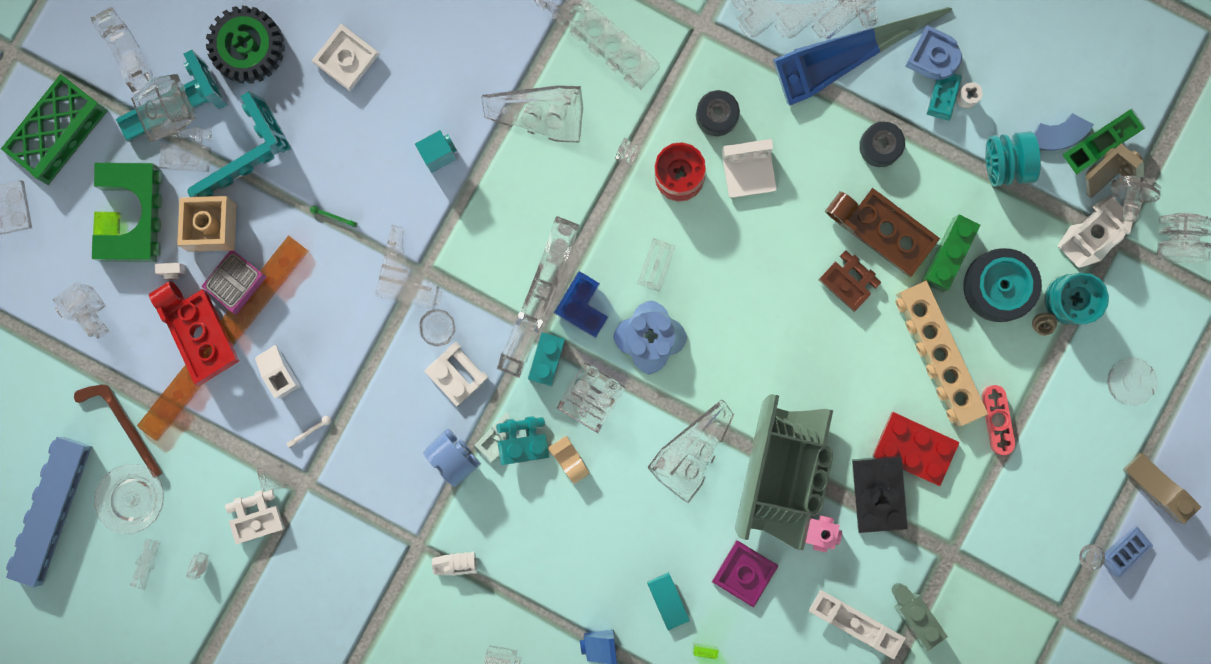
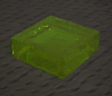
(106, 223)
(705, 651)

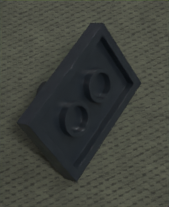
(879, 494)

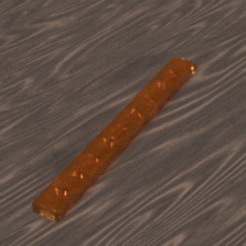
(182, 387)

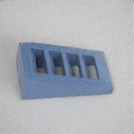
(1119, 570)

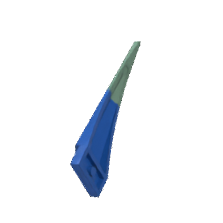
(820, 64)

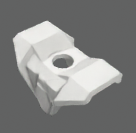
(1083, 247)

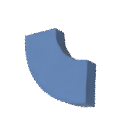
(1062, 135)

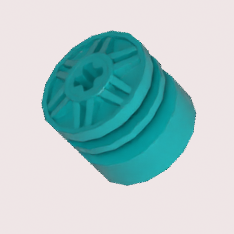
(1013, 158)
(1089, 295)

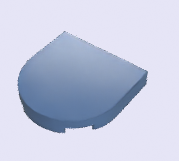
(935, 55)

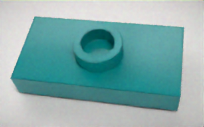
(944, 97)

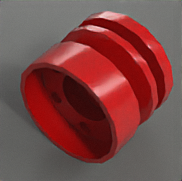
(670, 162)

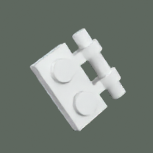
(256, 524)

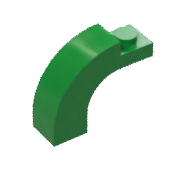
(1100, 142)

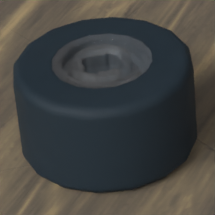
(718, 121)
(874, 148)

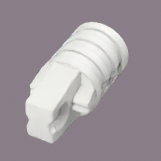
(455, 564)

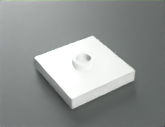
(345, 57)

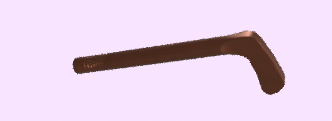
(107, 394)

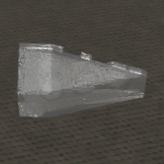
(685, 457)

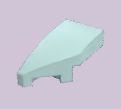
(488, 444)

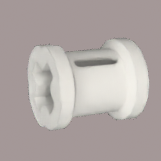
(976, 96)

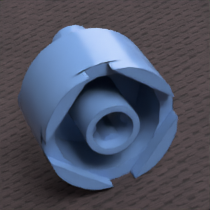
(451, 458)

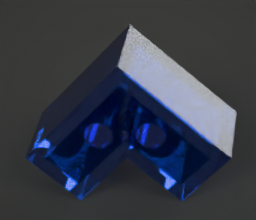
(575, 306)

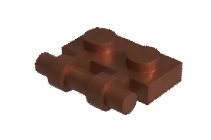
(846, 286)

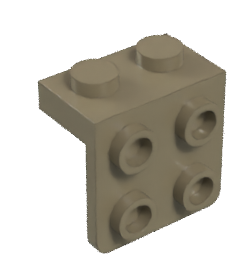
(1115, 162)

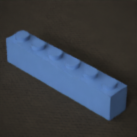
(48, 511)

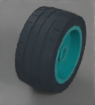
(987, 296)

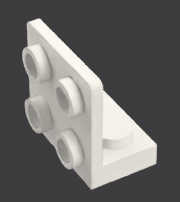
(749, 168)

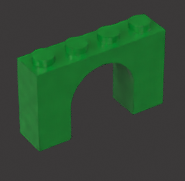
(140, 242)

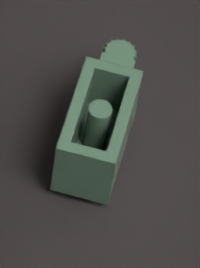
(918, 617)

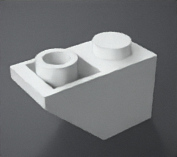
(276, 373)

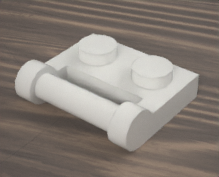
(450, 380)

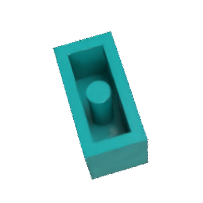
(436, 150)
(546, 359)

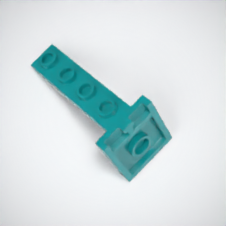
(199, 91)
(266, 128)

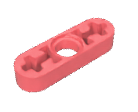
(1009, 436)

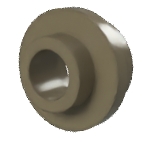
(1044, 323)

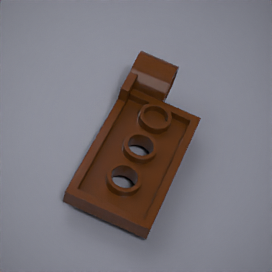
(865, 223)

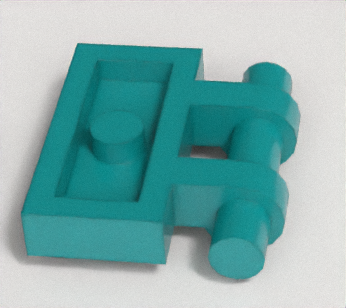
(525, 448)

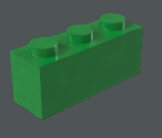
(951, 253)

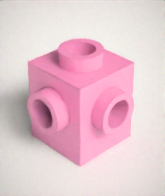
(832, 537)

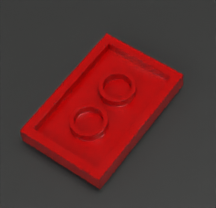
(922, 449)

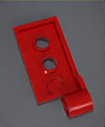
(183, 318)

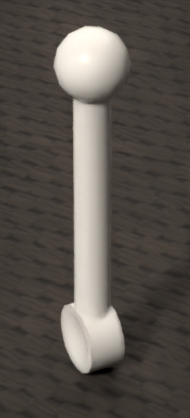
(326, 420)

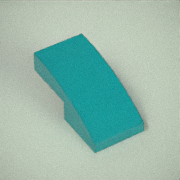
(668, 601)

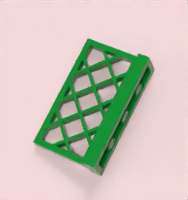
(66, 139)

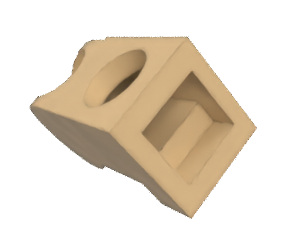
(569, 459)

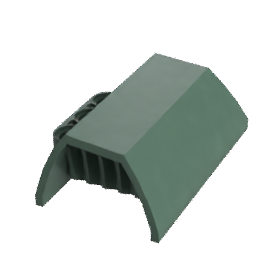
(785, 473)

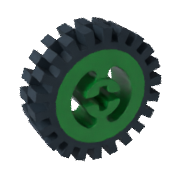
(232, 30)

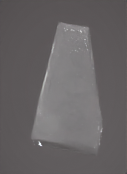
(544, 110)

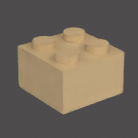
(207, 224)

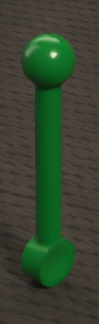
(315, 210)

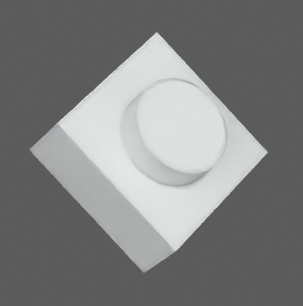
(170, 270)

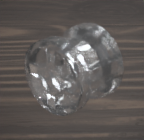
(628, 152)

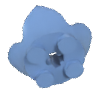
(645, 355)

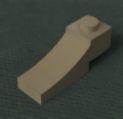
(1162, 489)

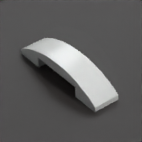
(857, 624)

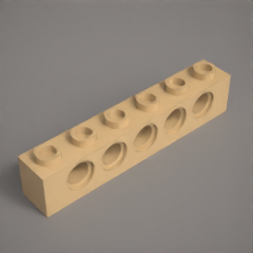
(973, 406)

